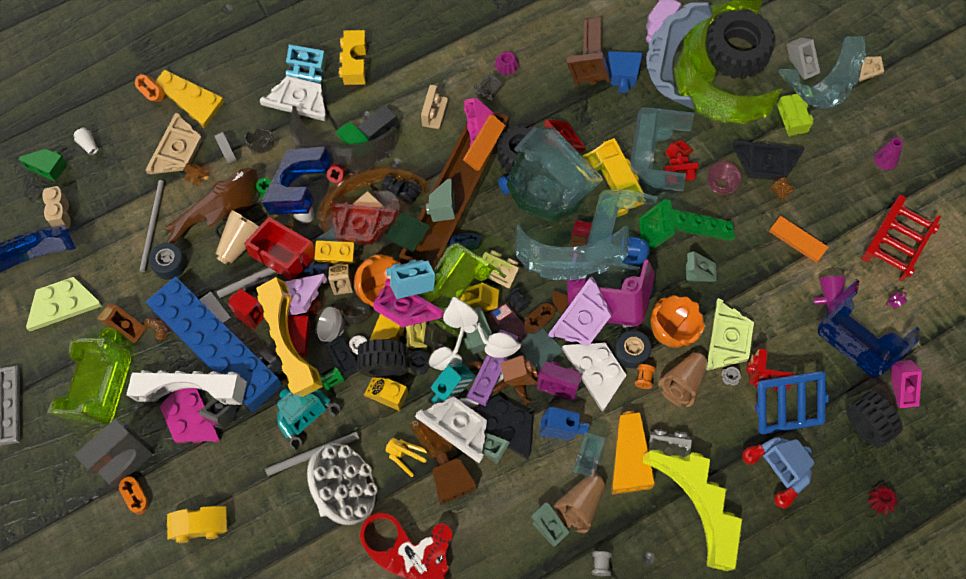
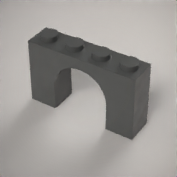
(115, 452)

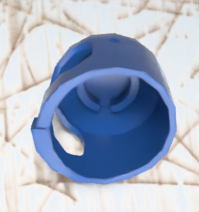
(638, 252)

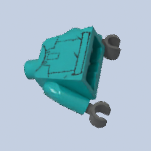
(298, 412)

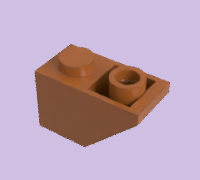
(519, 371)

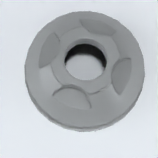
(330, 324)

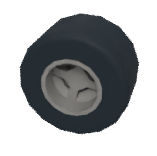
(167, 260)

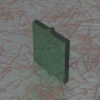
(407, 232)

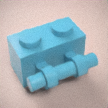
(306, 58)
(411, 278)

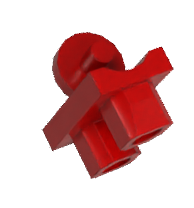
(689, 169)

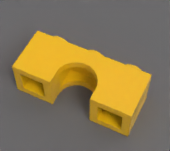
(353, 70)

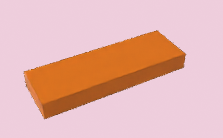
(484, 142)
(798, 239)

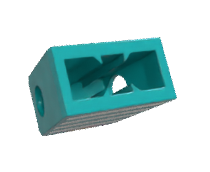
(451, 382)

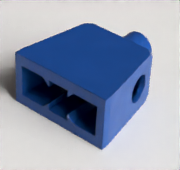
(623, 69)
(561, 424)

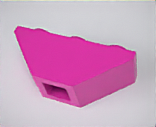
(476, 116)

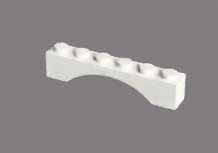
(152, 386)

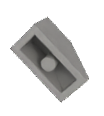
(804, 57)

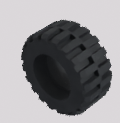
(746, 27)

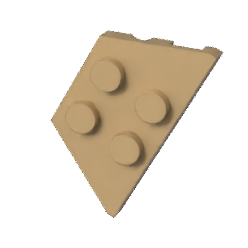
(175, 148)

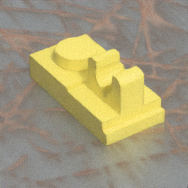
(415, 336)

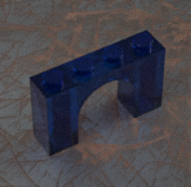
(295, 163)

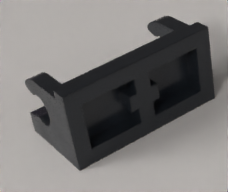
(379, 123)

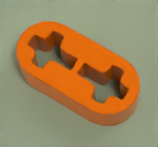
(151, 85)
(138, 493)

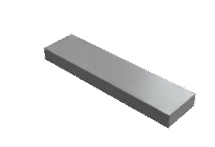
(9, 405)

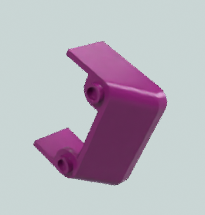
(627, 304)

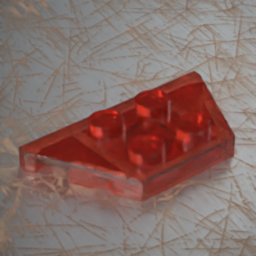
(360, 223)

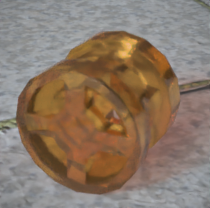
(782, 188)

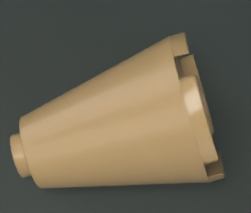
(234, 236)

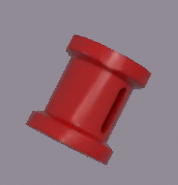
(338, 168)

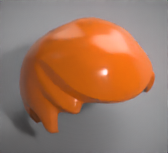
(372, 276)
(676, 321)

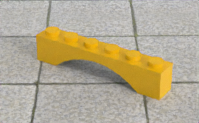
(276, 301)

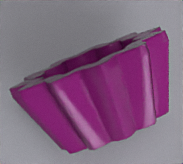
(506, 63)

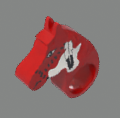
(407, 560)

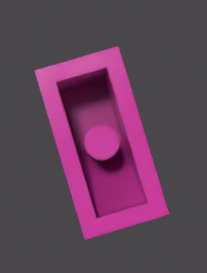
(906, 383)

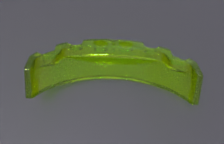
(696, 36)
(718, 104)

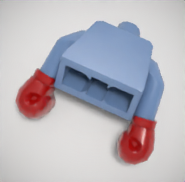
(790, 463)

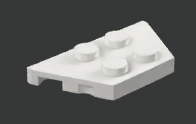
(300, 93)
(598, 368)
(457, 425)

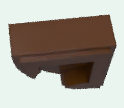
(560, 301)

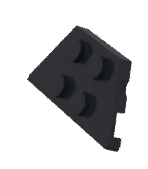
(767, 160)
(508, 423)

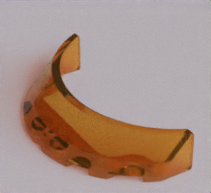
(361, 179)

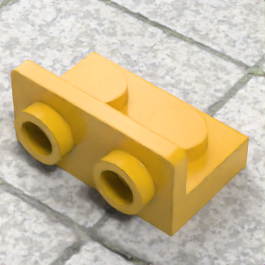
(335, 252)

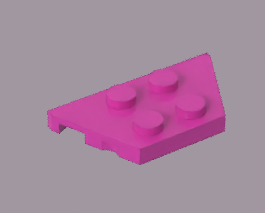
(405, 310)
(183, 417)

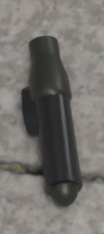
(251, 287)

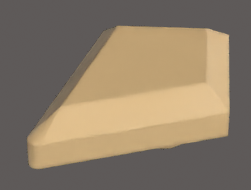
(871, 67)

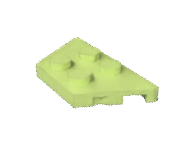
(60, 302)
(729, 337)

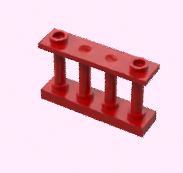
(891, 223)

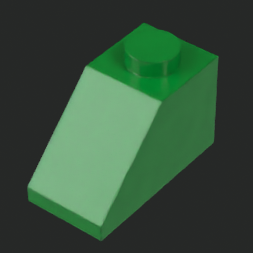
(45, 163)

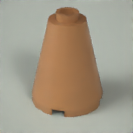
(684, 380)
(580, 503)

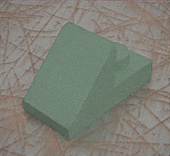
(700, 268)
(494, 447)
(549, 524)

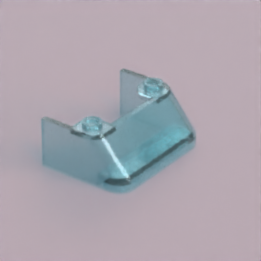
(651, 126)
(561, 161)
(606, 214)

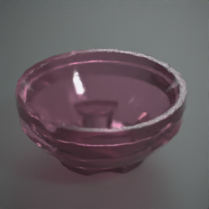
(726, 172)

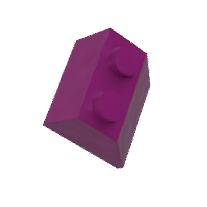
(559, 380)

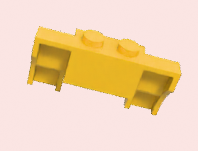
(614, 168)

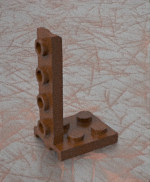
(592, 64)

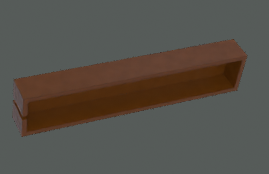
(466, 185)

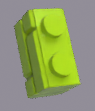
(795, 114)

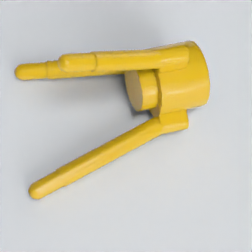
(398, 448)

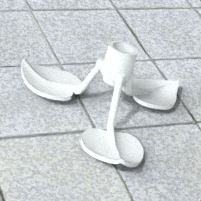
(462, 315)

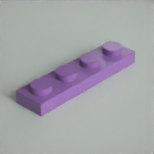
(487, 377)

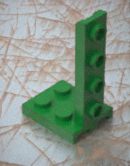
(661, 221)

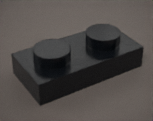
(342, 357)

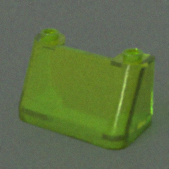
(95, 382)

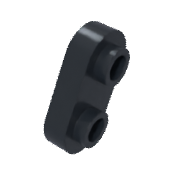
(270, 361)

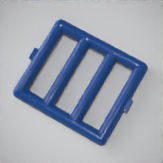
(822, 399)

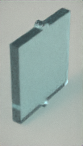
(539, 348)

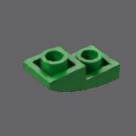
(351, 135)

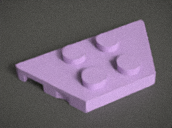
(303, 292)
(584, 316)

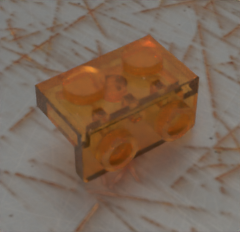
(430, 440)

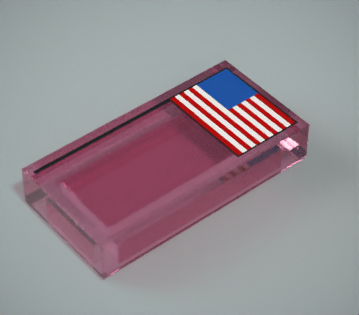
(508, 321)

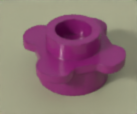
(897, 300)

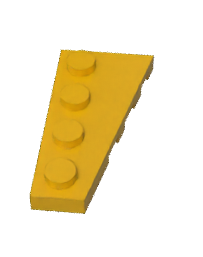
(193, 99)

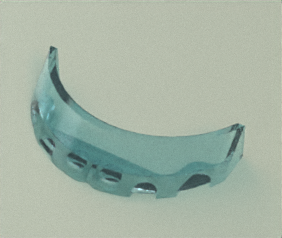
(838, 83)
(571, 262)

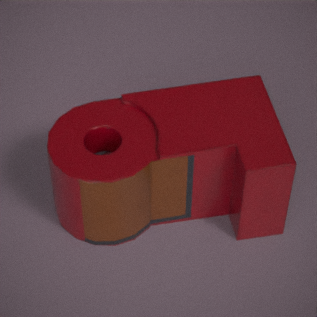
(580, 233)

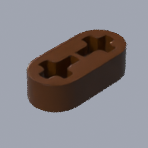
(536, 315)

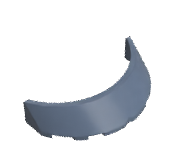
(664, 45)

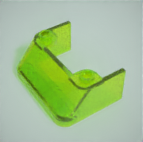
(454, 276)

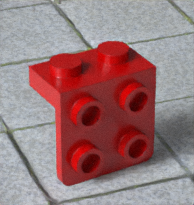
(758, 371)

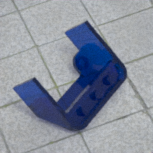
(859, 344)

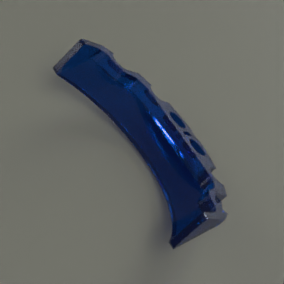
(33, 245)

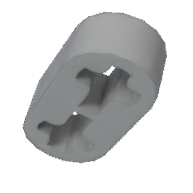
(225, 148)

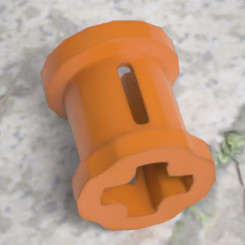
(645, 376)

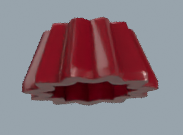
(882, 500)

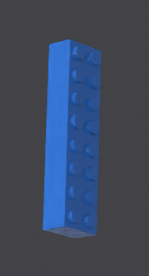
(212, 341)

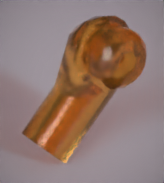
(158, 326)

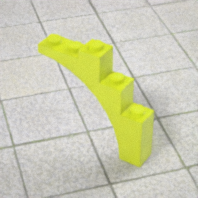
(720, 527)

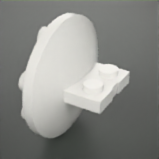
(340, 484)

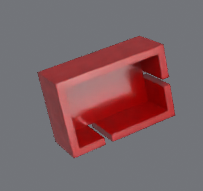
(280, 248)

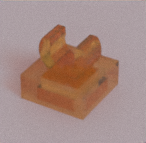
(195, 171)

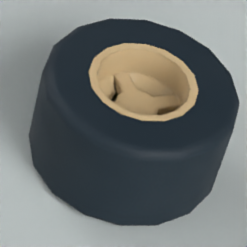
(635, 342)

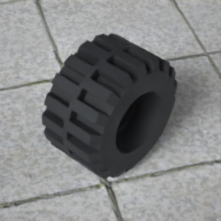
(508, 142)
(382, 358)
(874, 419)

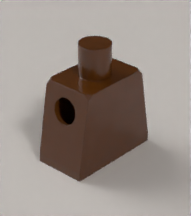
(451, 479)

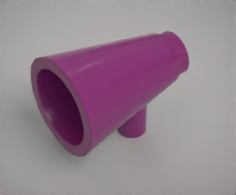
(888, 156)
(832, 288)

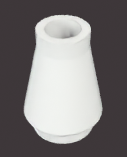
(85, 140)

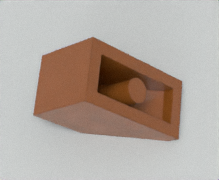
(122, 322)

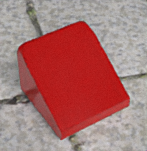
(678, 146)

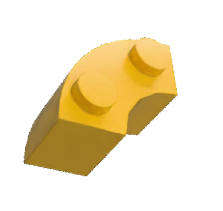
(192, 524)

